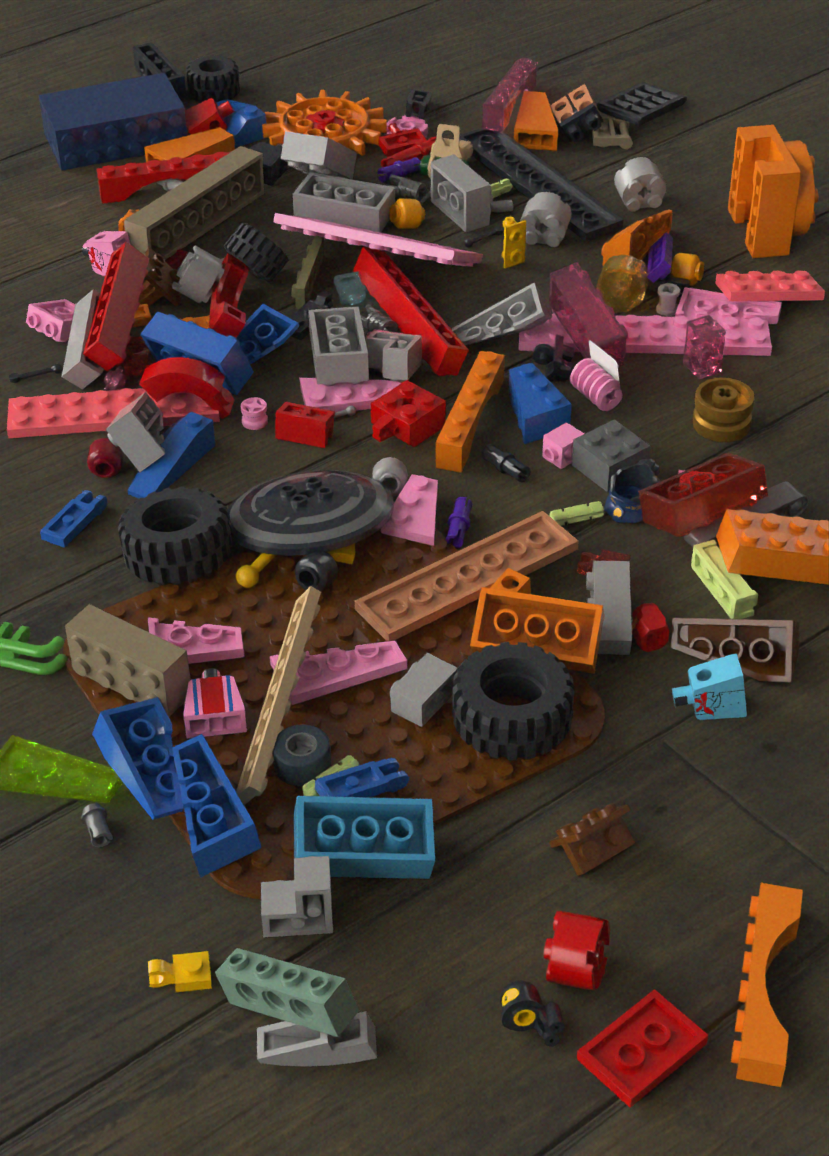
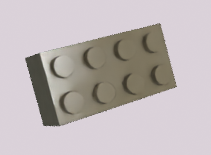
(127, 658)

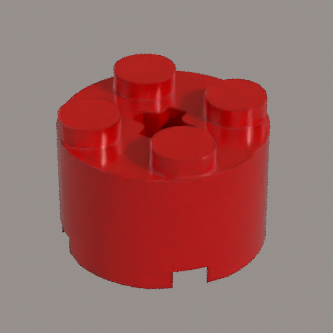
(577, 950)

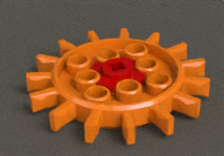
(328, 117)

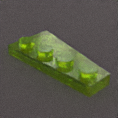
(50, 772)

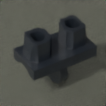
(556, 359)

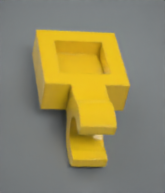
(187, 972)

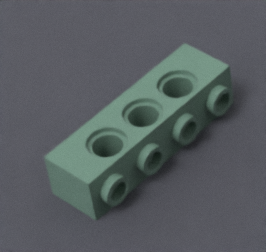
(287, 991)

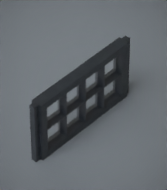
(641, 103)

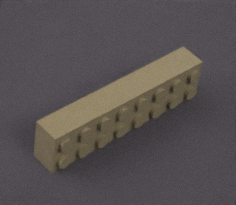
(198, 203)

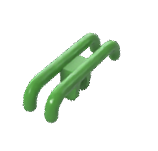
(17, 645)

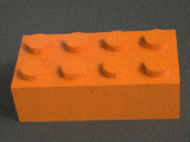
(775, 546)
(557, 625)

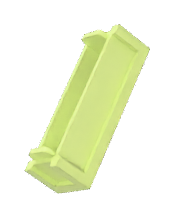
(727, 588)

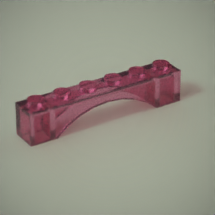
(500, 103)

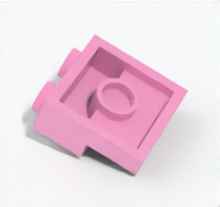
(52, 318)

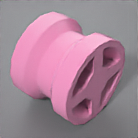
(254, 413)

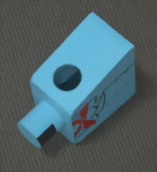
(714, 689)

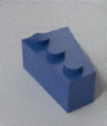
(536, 402)

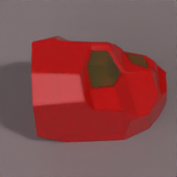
(649, 627)

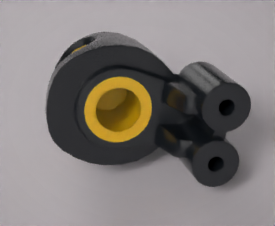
(525, 1010)

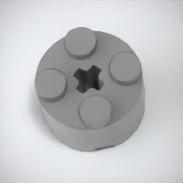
(640, 184)
(546, 219)
(198, 275)

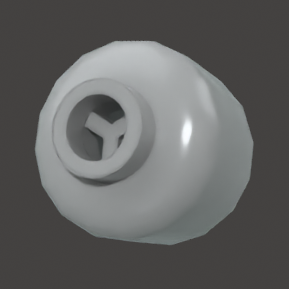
(391, 473)

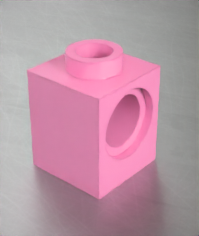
(559, 445)

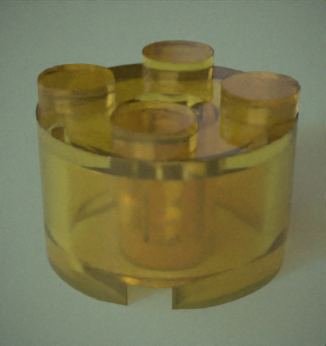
(623, 282)

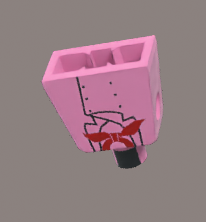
(101, 247)

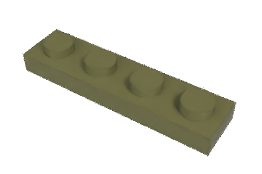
(310, 269)

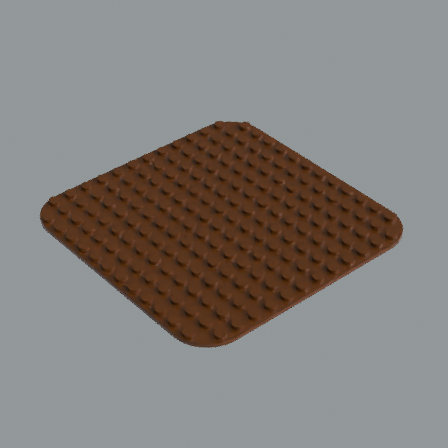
(353, 718)

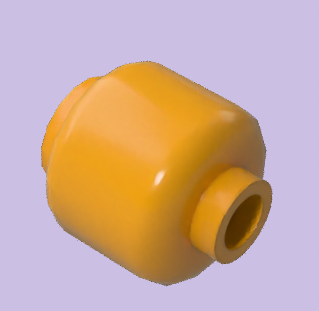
(407, 213)
(687, 267)

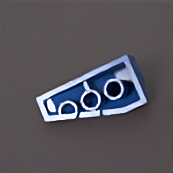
(265, 332)
(184, 445)
(140, 751)

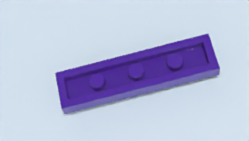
(660, 258)

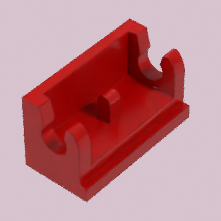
(304, 424)

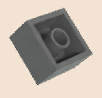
(607, 450)

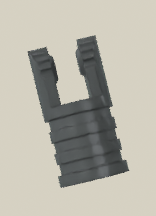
(407, 188)
(377, 320)

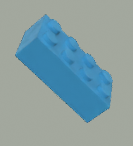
(367, 835)

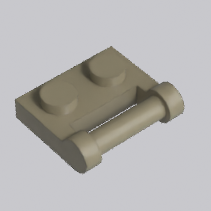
(606, 135)

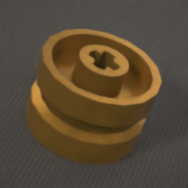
(723, 409)

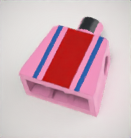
(213, 706)

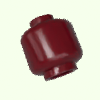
(104, 458)

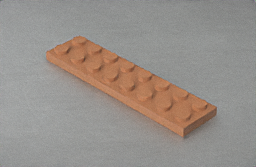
(459, 577)

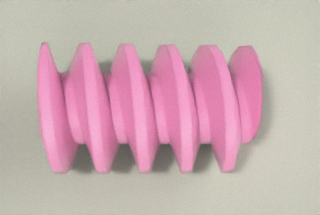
(596, 384)

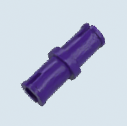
(399, 169)
(459, 522)

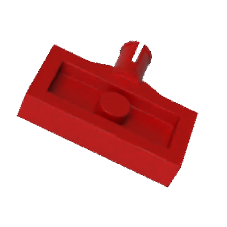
(399, 139)

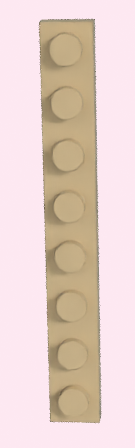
(276, 702)

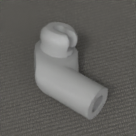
(501, 206)

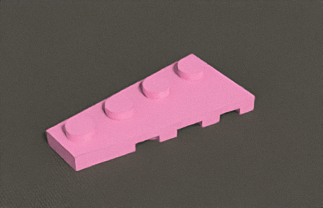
(700, 303)
(344, 394)

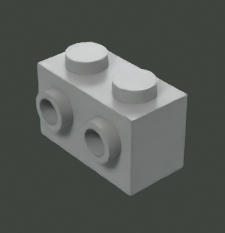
(423, 689)

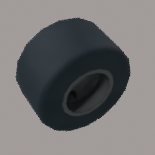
(301, 754)

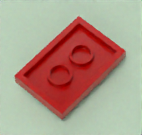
(642, 1048)

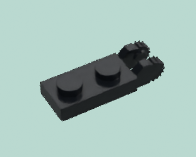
(418, 103)

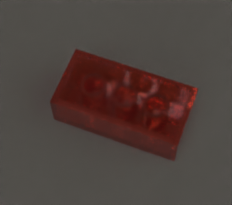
(703, 494)

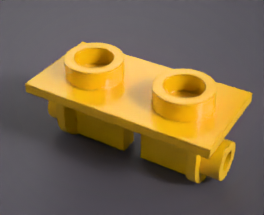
(514, 242)

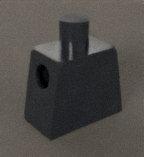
(272, 163)

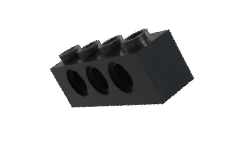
(152, 61)

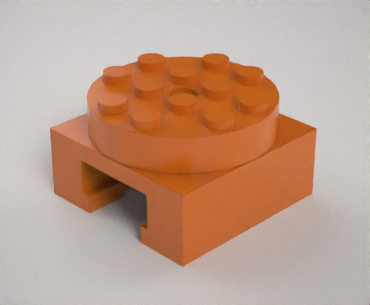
(771, 189)

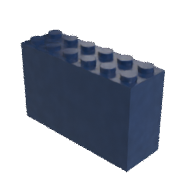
(111, 120)

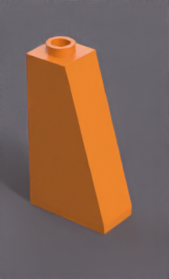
(535, 123)
(200, 143)

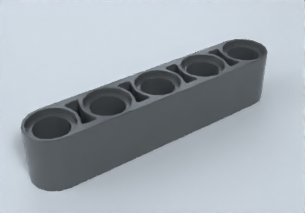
(781, 500)

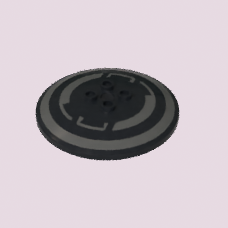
(309, 512)

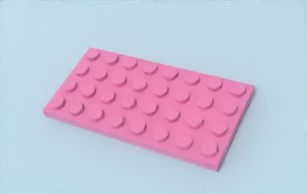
(378, 240)

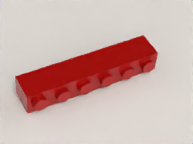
(116, 307)

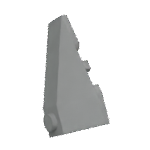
(512, 315)

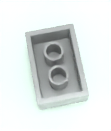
(460, 193)

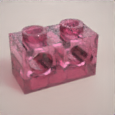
(704, 347)

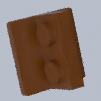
(159, 281)
(595, 837)

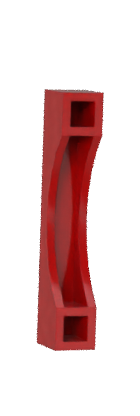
(119, 182)
(226, 292)

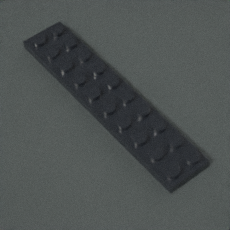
(534, 176)

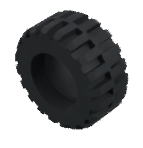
(175, 535)
(506, 728)

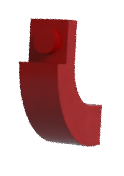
(189, 376)

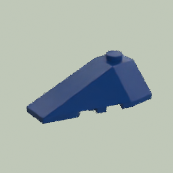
(244, 122)

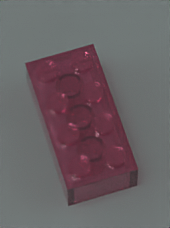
(585, 313)

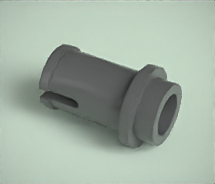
(95, 818)

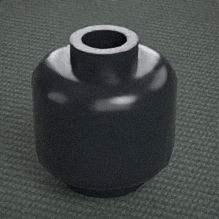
(316, 570)

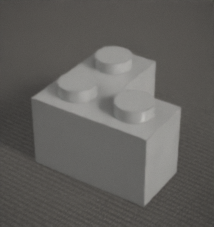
(394, 354)
(299, 904)

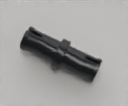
(506, 463)

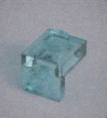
(350, 288)

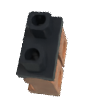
(578, 120)

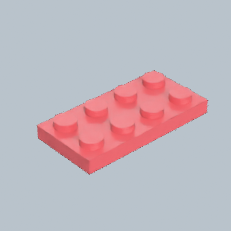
(769, 287)

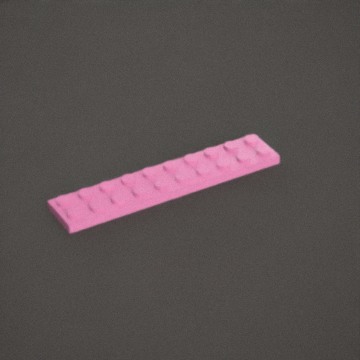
(663, 335)

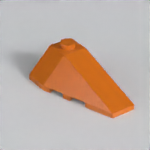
(638, 237)

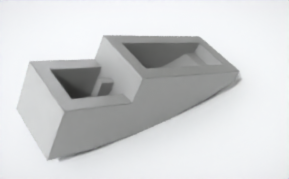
(300, 1046)

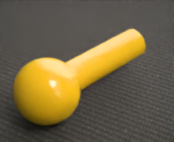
(249, 574)

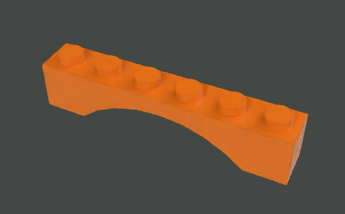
(459, 429)
(764, 1040)

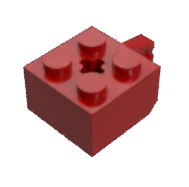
(407, 414)

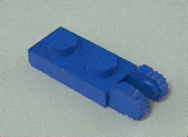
(73, 518)
(363, 780)

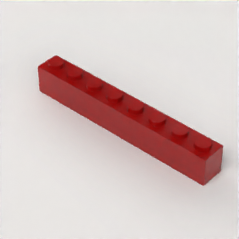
(411, 311)

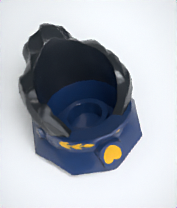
(623, 499)

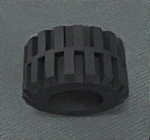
(213, 78)
(256, 252)

